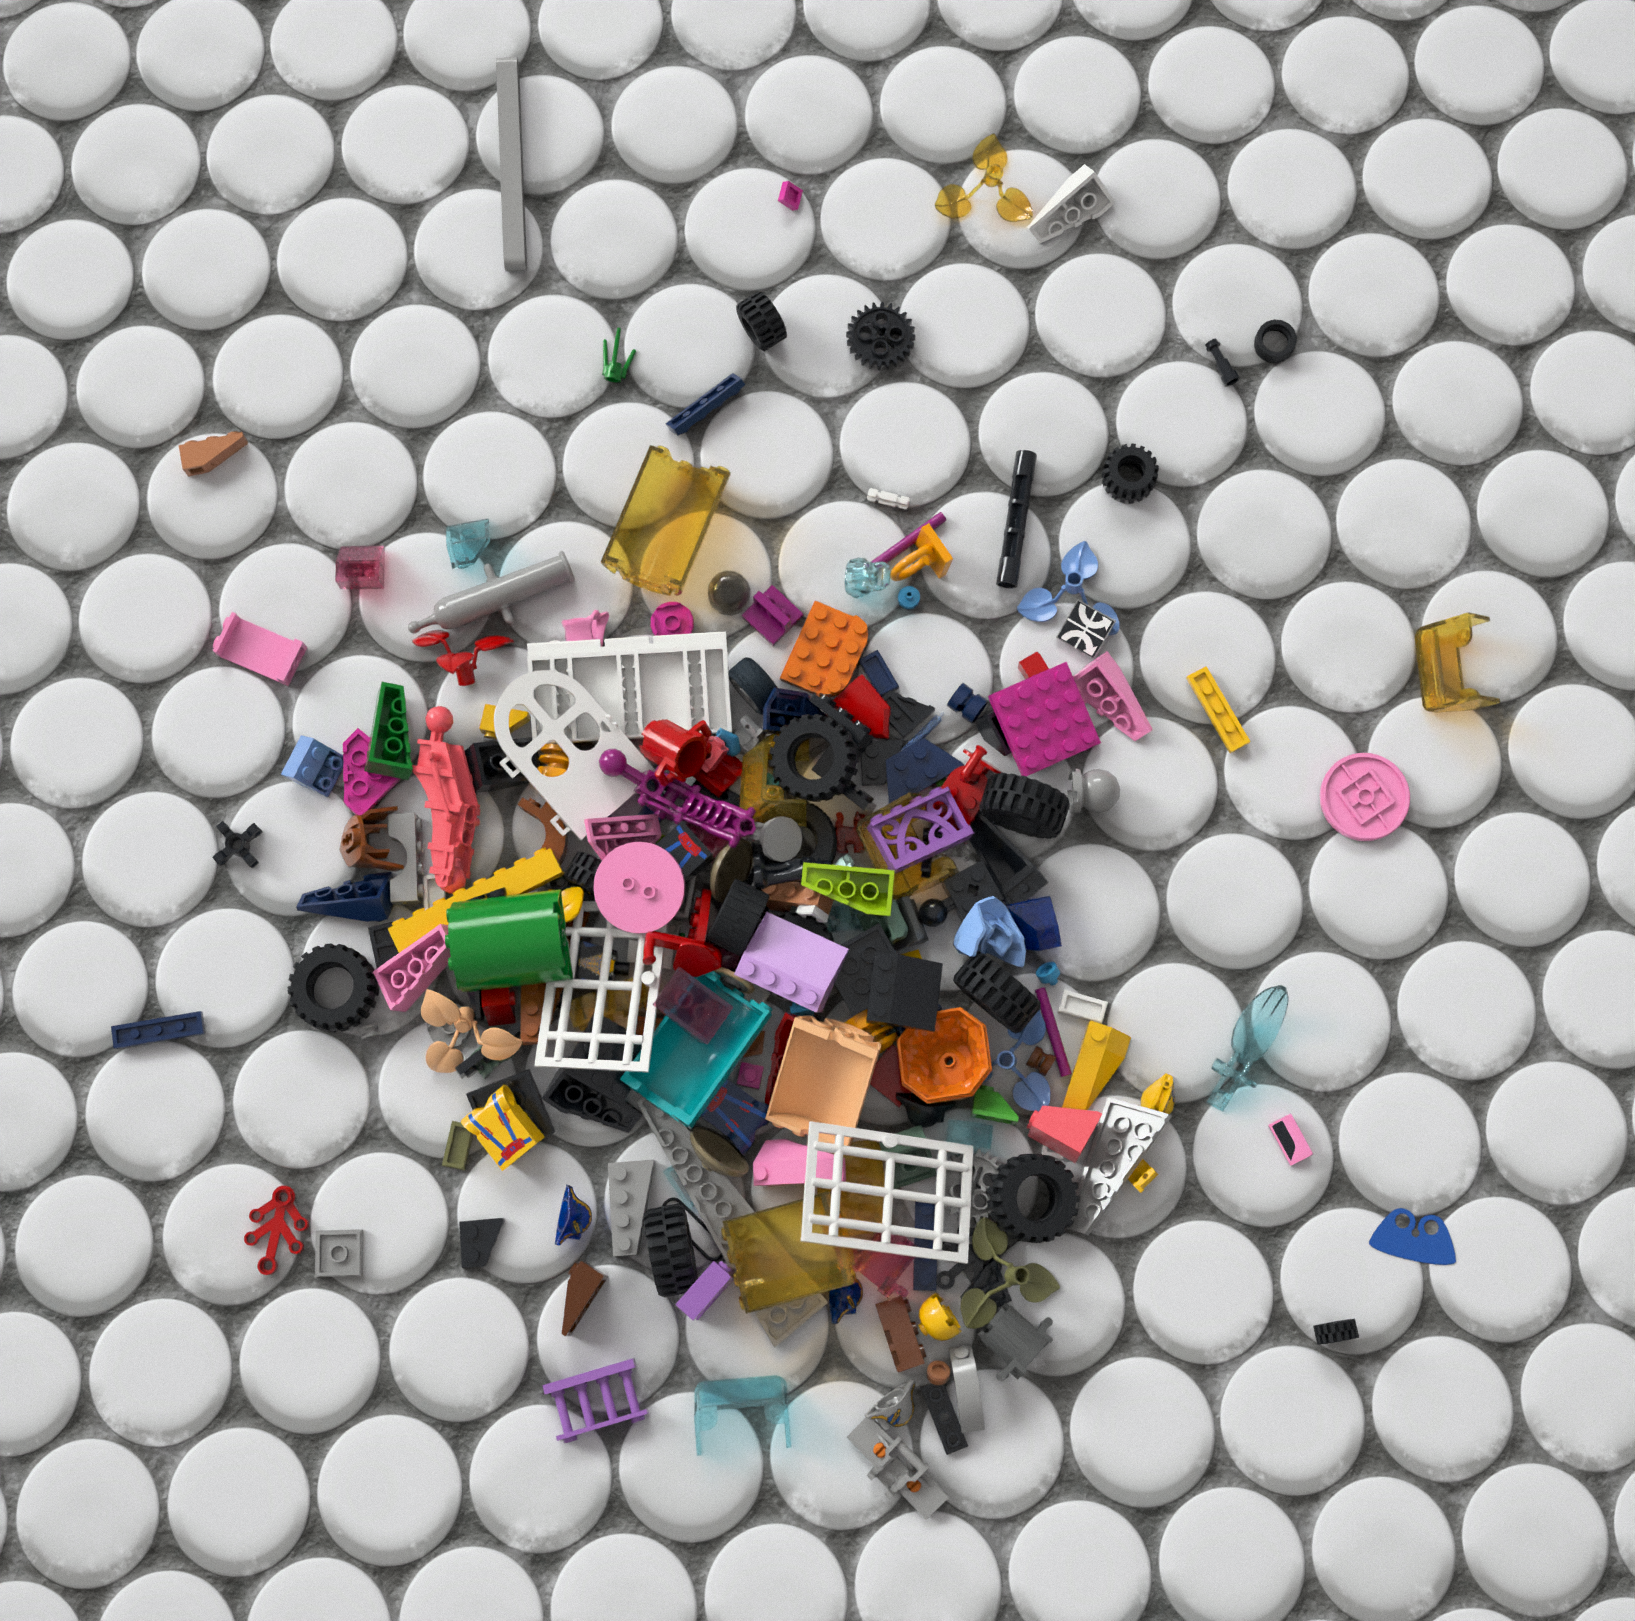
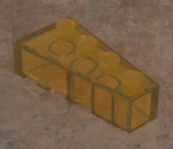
(616, 1004)

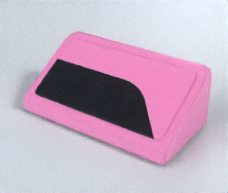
(1290, 1139)

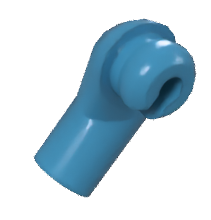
(731, 740)

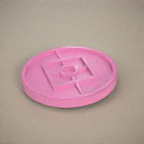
(1364, 797)
(639, 887)

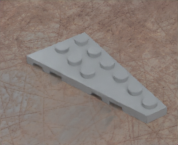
(1117, 1149)

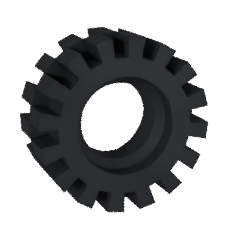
(1336, 1331)

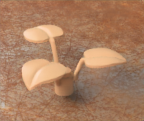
(440, 1057)

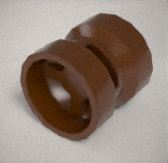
(1036, 1057)

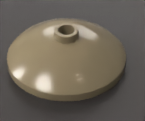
(728, 866)
(717, 1153)

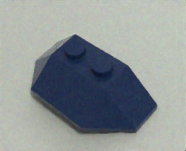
(784, 706)

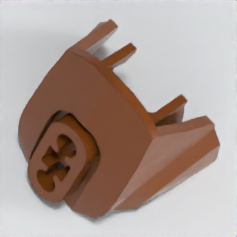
(354, 845)

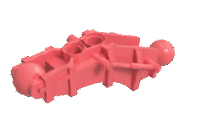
(452, 801)

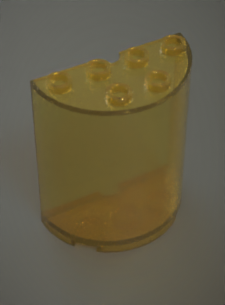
(776, 1264)

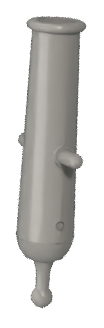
(496, 594)

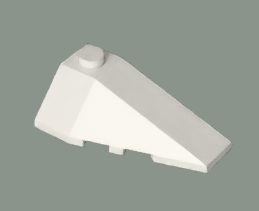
(1076, 201)

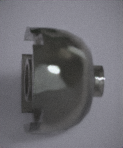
(729, 592)

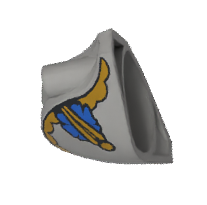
(895, 1407)

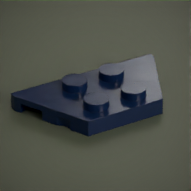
(917, 768)

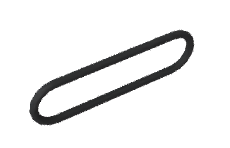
(700, 1222)

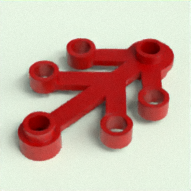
(277, 1226)

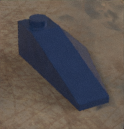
(360, 901)

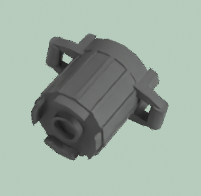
(1014, 1340)

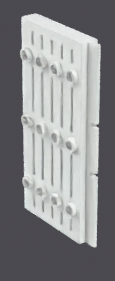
(638, 682)

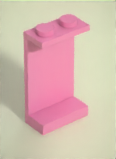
(259, 649)

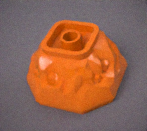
(926, 1055)

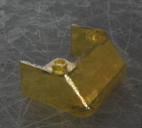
(1441, 665)
(769, 799)

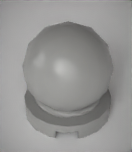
(1094, 790)

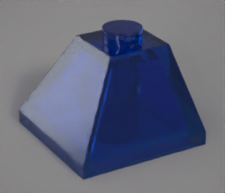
(1036, 923)

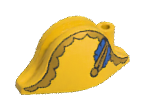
(1160, 1095)

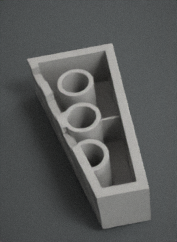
(629, 1196)

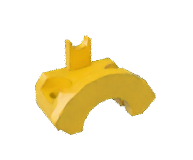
(1138, 1177)

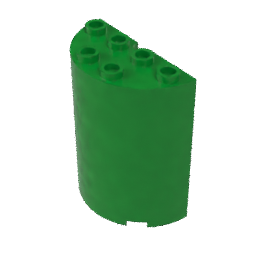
(508, 941)

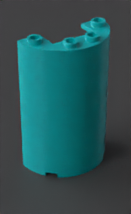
(689, 1073)

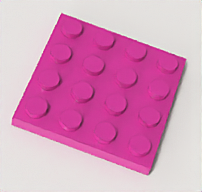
(1044, 719)

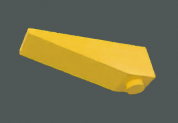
(1096, 1062)

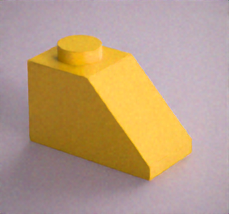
(516, 720)

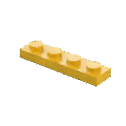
(1218, 709)

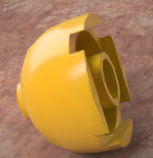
(938, 1319)

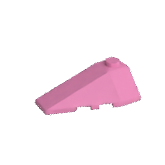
(1108, 691)
(784, 1163)

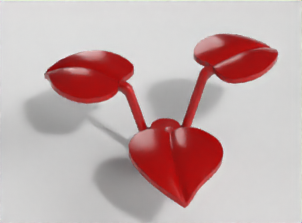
(460, 661)

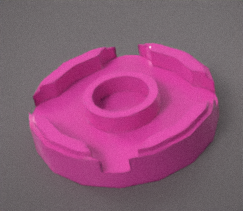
(672, 619)

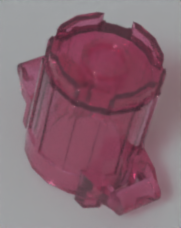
(884, 1268)

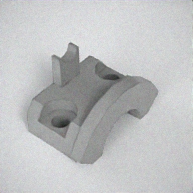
(749, 734)

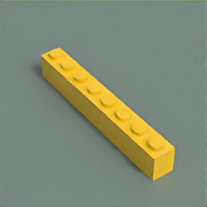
(519, 879)

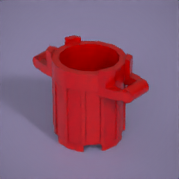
(675, 749)

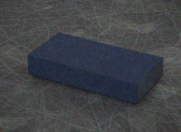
(878, 673)

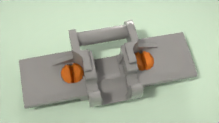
(893, 1473)

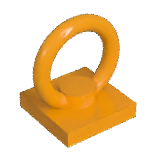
(930, 551)

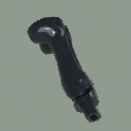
(783, 872)

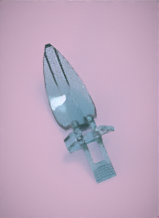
(1250, 1041)

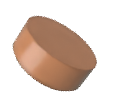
(938, 1372)

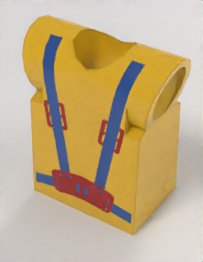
(503, 1128)

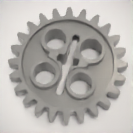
(954, 1178)

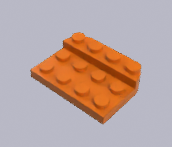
(826, 651)

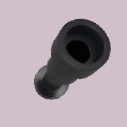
(1228, 375)

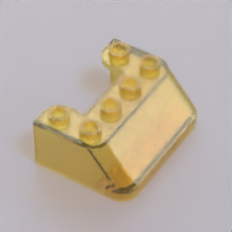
(909, 880)

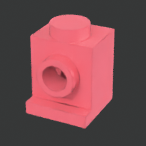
(717, 754)

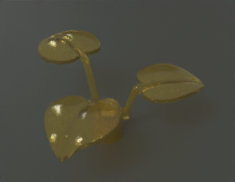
(990, 156)

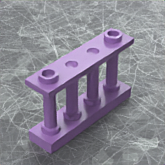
(579, 1383)

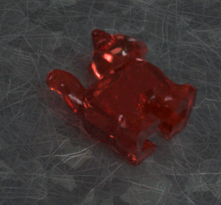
(848, 835)

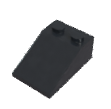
(486, 771)

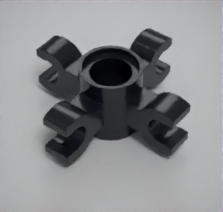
(224, 855)

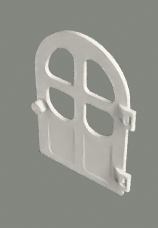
(583, 789)

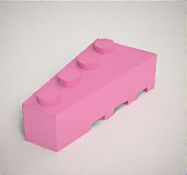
(413, 969)

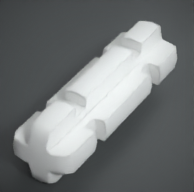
(888, 498)

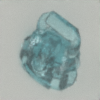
(863, 576)

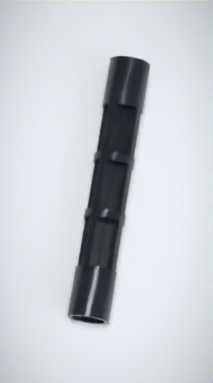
(1016, 519)

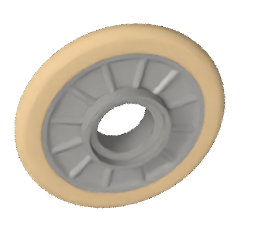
(733, 981)

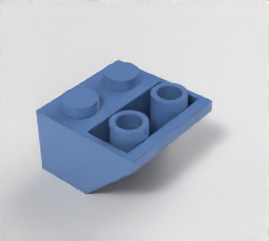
(314, 766)

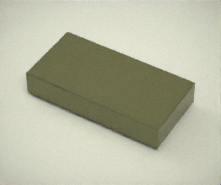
(457, 1147)

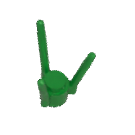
(613, 371)

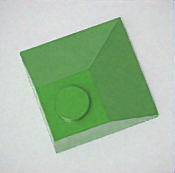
(992, 1106)

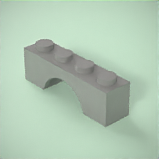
(407, 887)

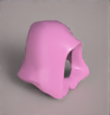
(586, 628)

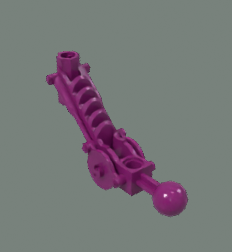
(712, 815)

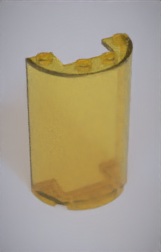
(664, 522)

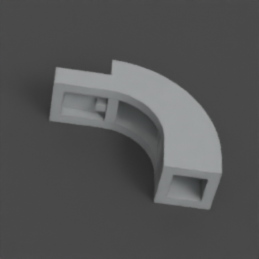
(967, 1388)

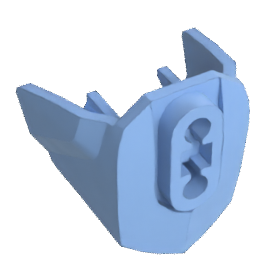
(991, 931)

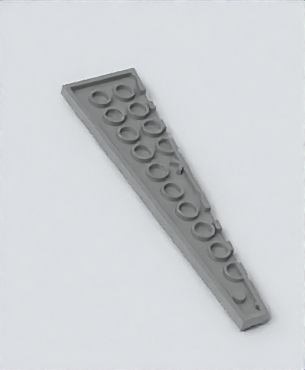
(717, 1202)

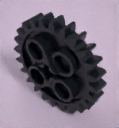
(894, 324)

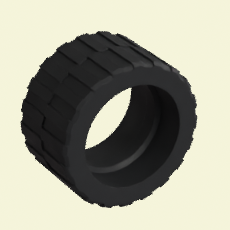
(737, 917)

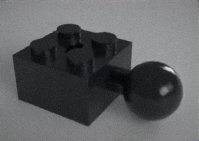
(934, 911)

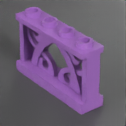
(907, 857)

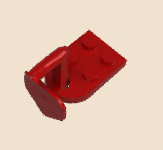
(962, 786)
(693, 952)

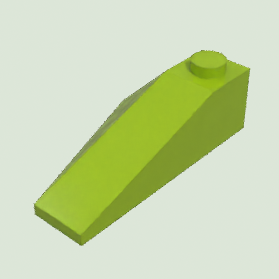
(857, 887)

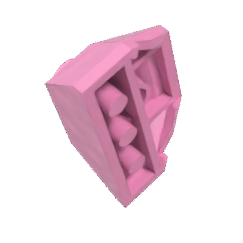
(611, 832)

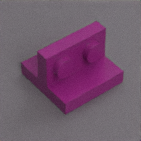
(772, 614)

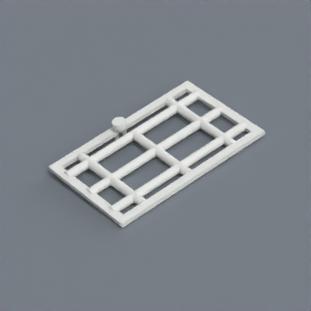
(649, 978)
(888, 1192)

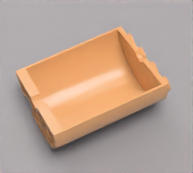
(823, 1076)

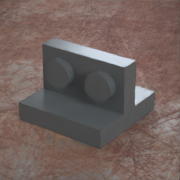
(916, 931)

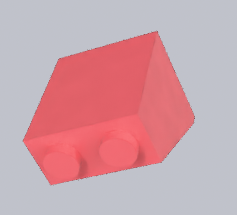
(1063, 1129)

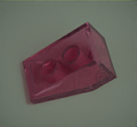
(692, 1006)

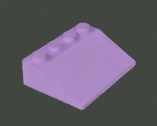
(792, 962)

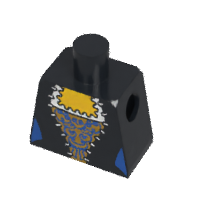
(591, 959)

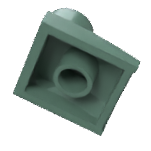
(893, 925)

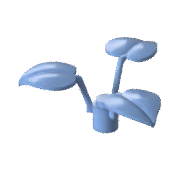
(1077, 565)
(1034, 1089)

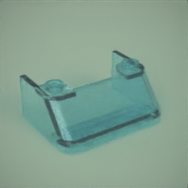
(740, 1393)

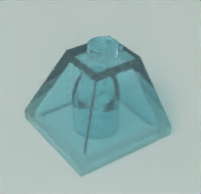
(467, 542)

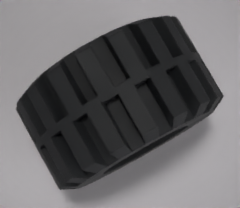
(761, 321)
(1134, 457)
(582, 872)

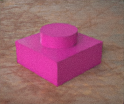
(790, 195)
(750, 1075)

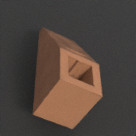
(205, 455)

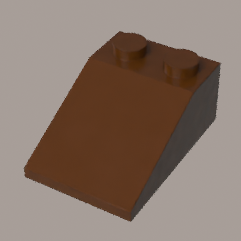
(581, 1291)

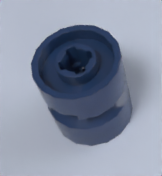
(966, 702)

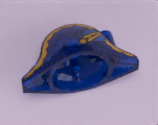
(573, 1218)
(844, 1301)

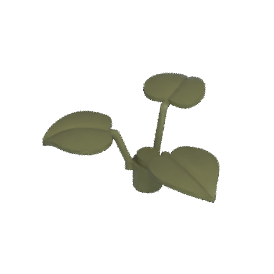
(1034, 1280)

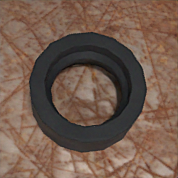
(1282, 327)

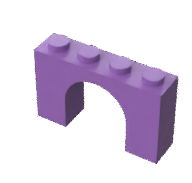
(706, 1290)

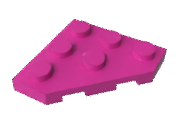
(362, 788)

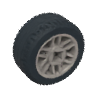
(751, 683)

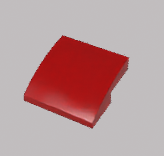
(723, 776)

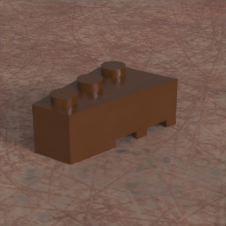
(900, 1333)

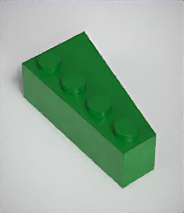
(389, 741)

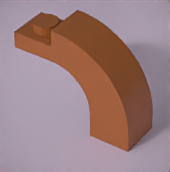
(553, 838)

